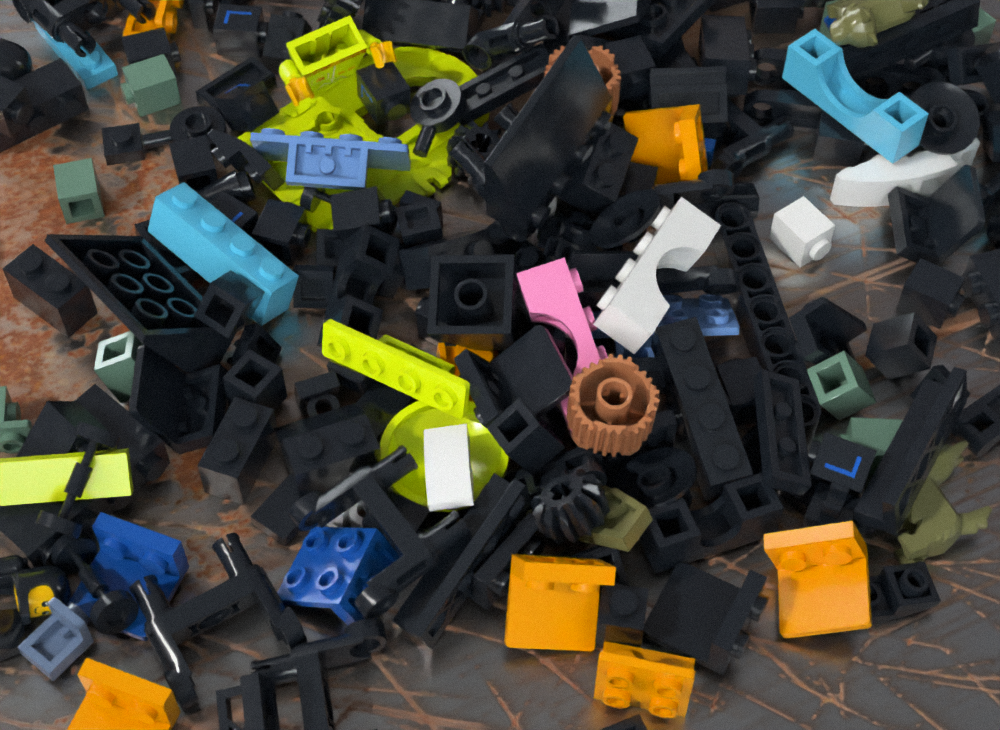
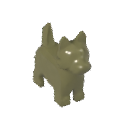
(861, 20)
(932, 521)

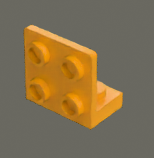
(669, 140)
(821, 579)
(554, 601)
(644, 679)
(122, 701)

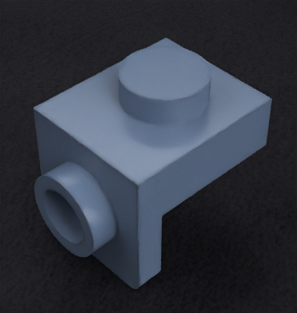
(58, 639)

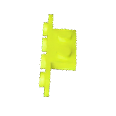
(398, 367)

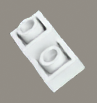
(448, 467)

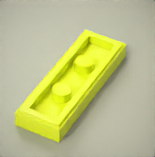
(45, 477)

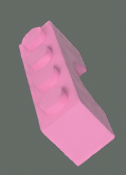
(553, 300)

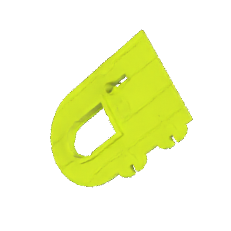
(340, 111)

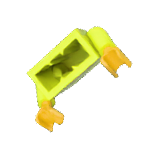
(329, 57)

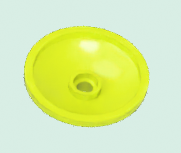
(408, 430)

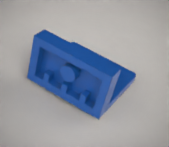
(129, 555)
(335, 569)

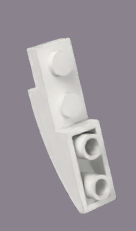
(921, 173)

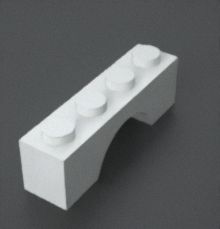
(637, 304)

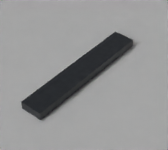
(380, 405)

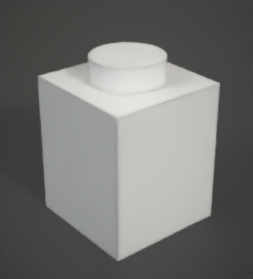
(802, 232)

